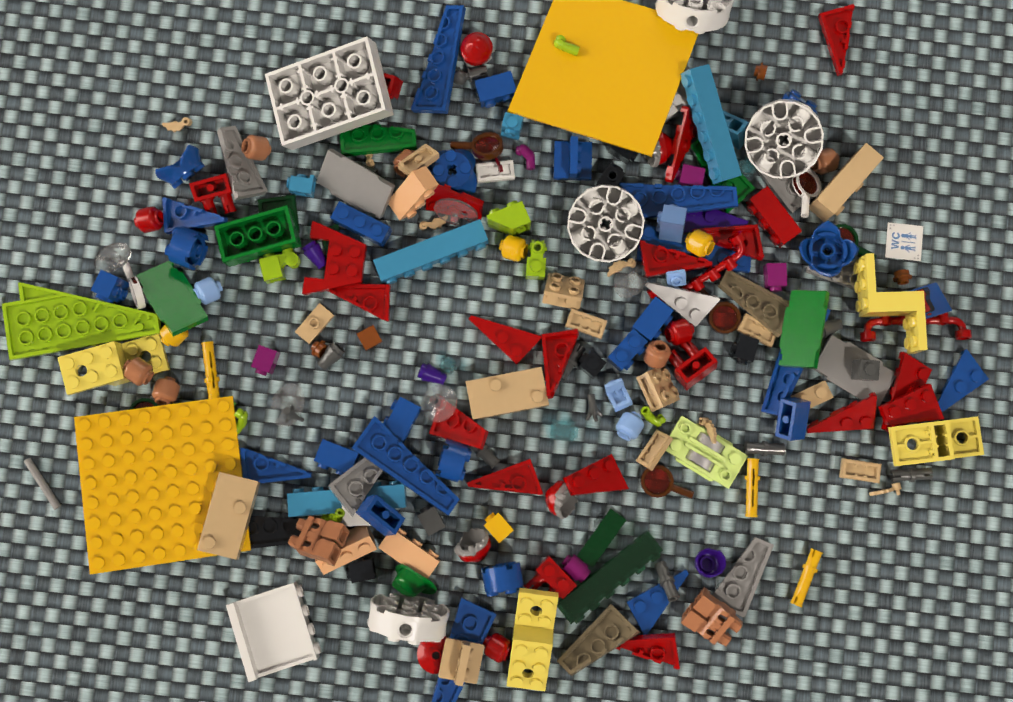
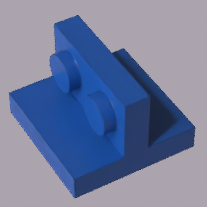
(572, 160)

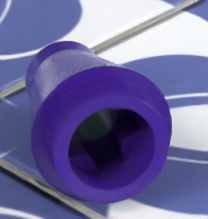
(315, 254)
(431, 374)

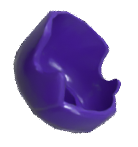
(710, 563)

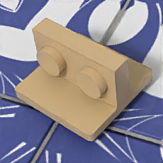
(563, 291)
(658, 388)
(461, 661)

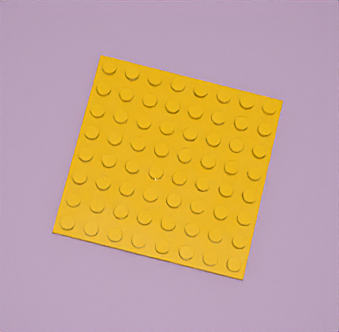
(616, 83)
(153, 479)

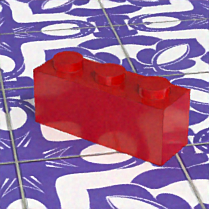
(773, 217)

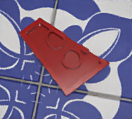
(446, 192)
(912, 407)
(596, 478)

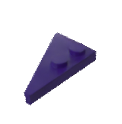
(711, 219)

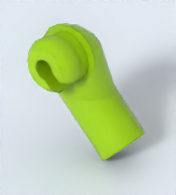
(561, 44)
(649, 416)
(242, 419)
(336, 517)

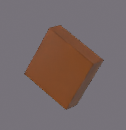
(369, 337)

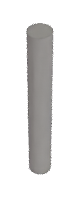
(42, 483)

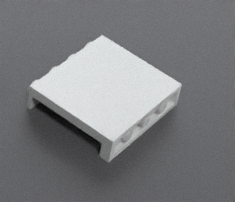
(273, 631)

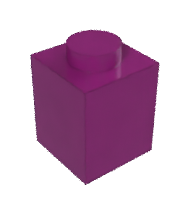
(690, 175)
(775, 276)
(265, 360)

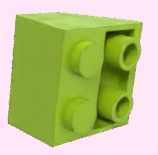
(509, 220)

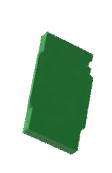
(172, 298)
(803, 328)

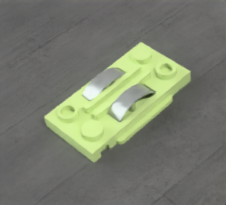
(695, 451)

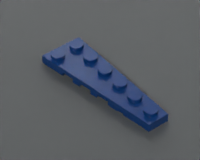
(438, 78)
(694, 198)
(781, 384)
(393, 457)

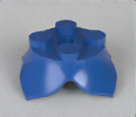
(464, 164)
(182, 169)
(828, 238)

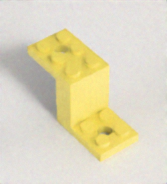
(904, 303)

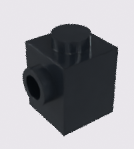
(623, 154)
(612, 175)
(744, 349)
(591, 364)
(361, 570)

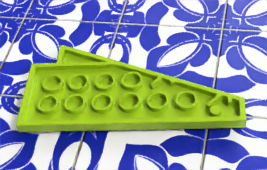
(59, 321)

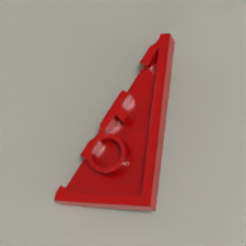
(836, 30)
(681, 142)
(752, 243)
(659, 260)
(369, 297)
(509, 340)
(556, 353)
(852, 417)
(514, 478)
(654, 647)

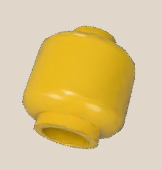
(699, 243)
(513, 248)
(168, 339)

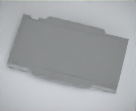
(355, 184)
(836, 365)

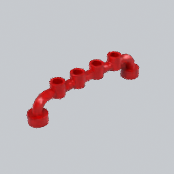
(713, 272)
(942, 319)

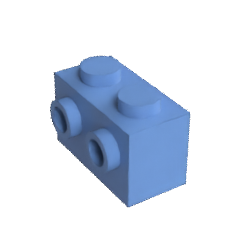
(671, 223)

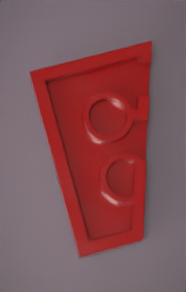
(460, 429)

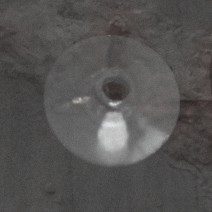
(112, 257)
(446, 403)

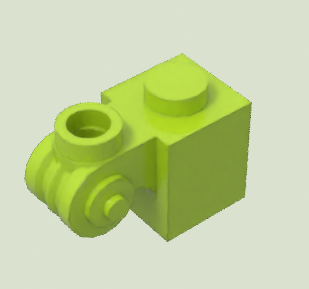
(536, 263)
(273, 265)

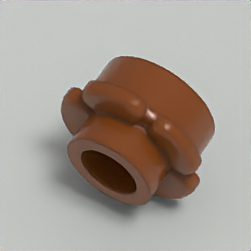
(760, 71)
(902, 277)
(318, 348)

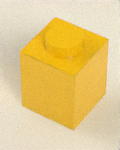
(498, 526)

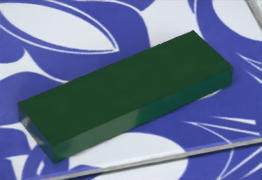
(601, 537)

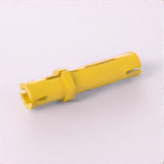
(210, 370)
(752, 487)
(806, 577)

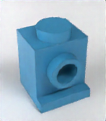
(511, 126)
(302, 185)

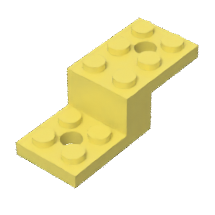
(106, 363)
(935, 441)
(532, 639)

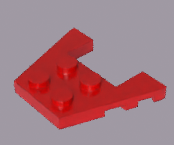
(343, 264)

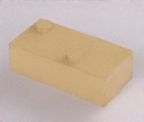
(845, 182)
(507, 393)
(228, 516)

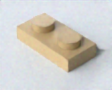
(421, 157)
(816, 394)

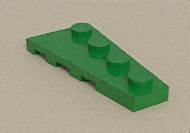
(376, 140)
(742, 184)

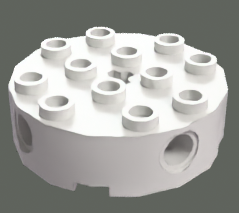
(695, 14)
(781, 119)
(606, 203)
(408, 618)

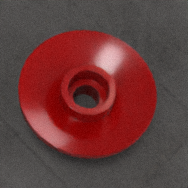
(425, 657)

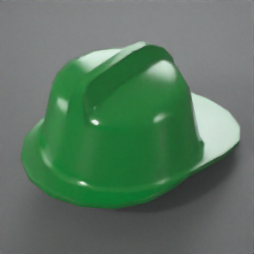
(412, 583)

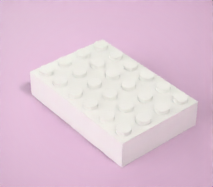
(329, 94)

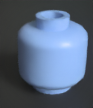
(208, 290)
(629, 425)

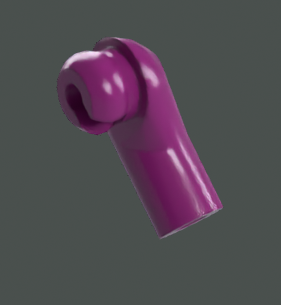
(528, 154)

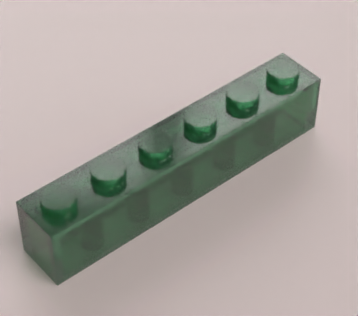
(609, 577)

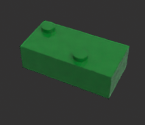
(257, 235)

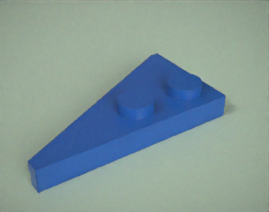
(179, 215)
(964, 379)
(267, 469)
(651, 603)

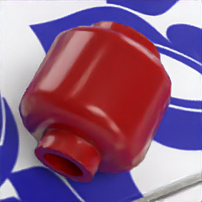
(149, 219)
(679, 331)
(497, 647)

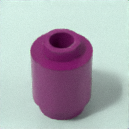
(575, 568)

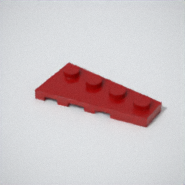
(909, 376)

